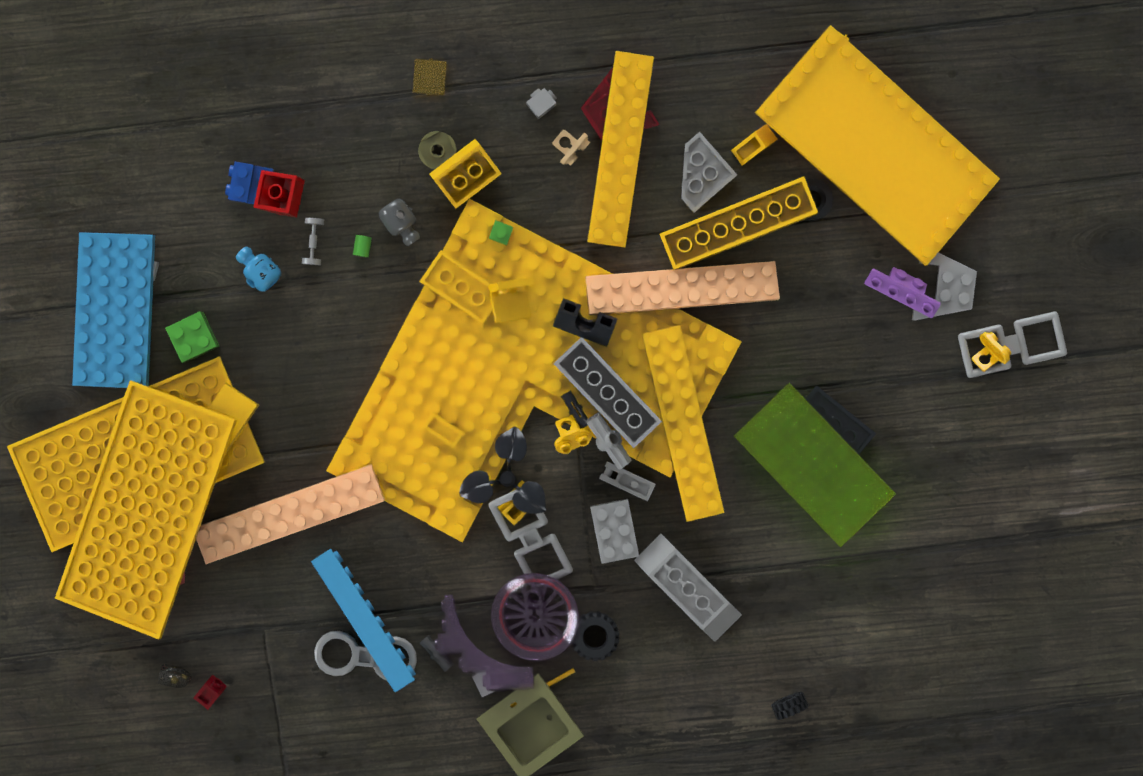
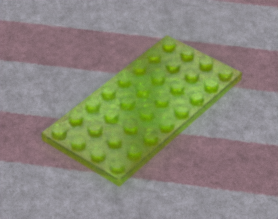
(814, 465)

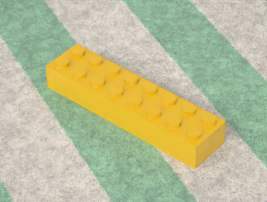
(739, 223)

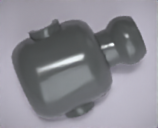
(399, 220)

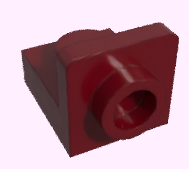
(210, 692)

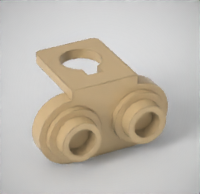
(570, 156)

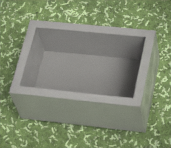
(614, 531)

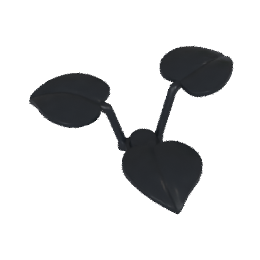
(477, 486)

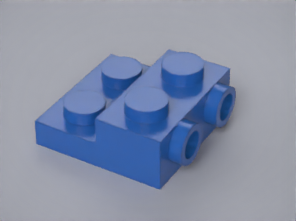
(244, 182)

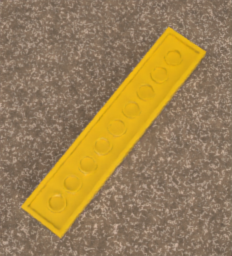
(620, 149)
(683, 423)

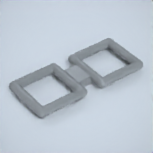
(1015, 343)
(530, 538)

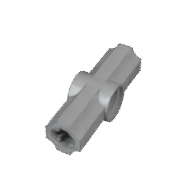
(608, 440)

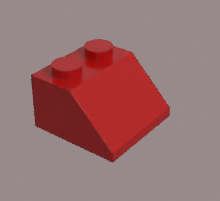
(279, 193)

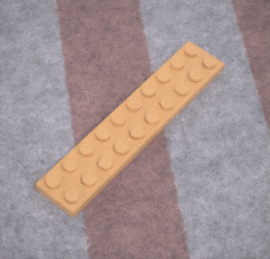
(682, 288)
(289, 514)

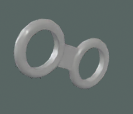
(360, 654)

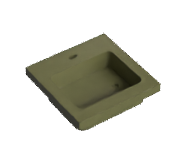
(532, 729)

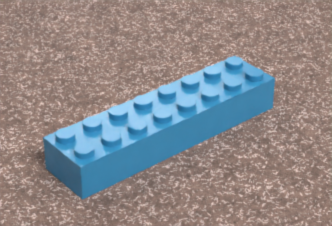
(363, 620)

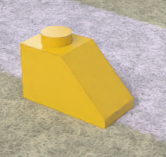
(754, 144)

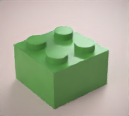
(192, 337)

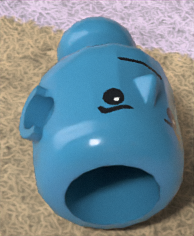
(259, 269)

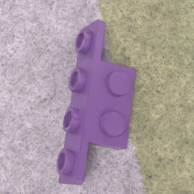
(904, 290)

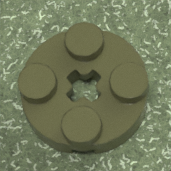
(427, 146)

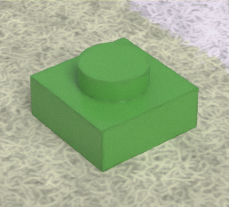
(501, 232)

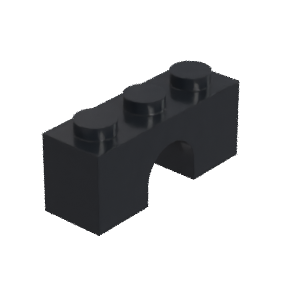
(595, 330)

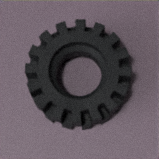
(789, 705)

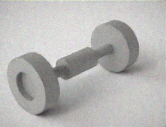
(312, 241)

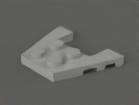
(953, 288)

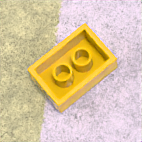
(465, 173)

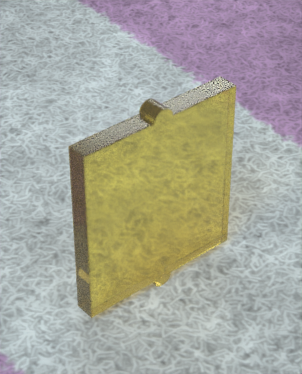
(429, 77)

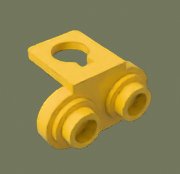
(992, 347)
(572, 438)

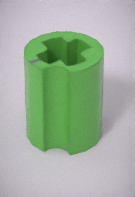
(362, 246)

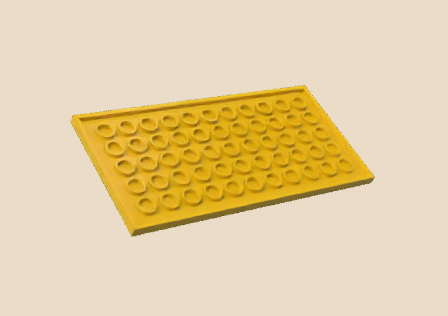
(877, 145)
(63, 461)
(145, 509)

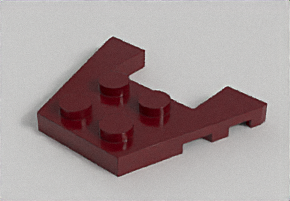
(596, 108)

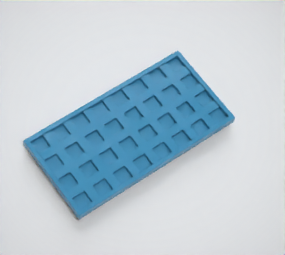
(113, 309)

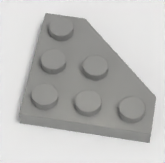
(703, 172)

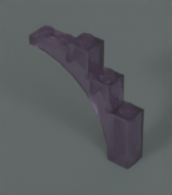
(455, 641)

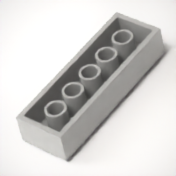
(607, 392)

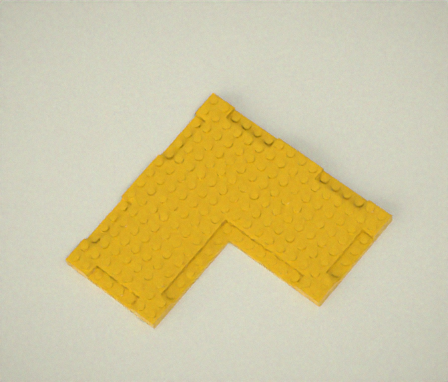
(497, 372)

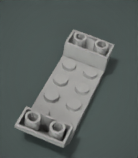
(687, 587)

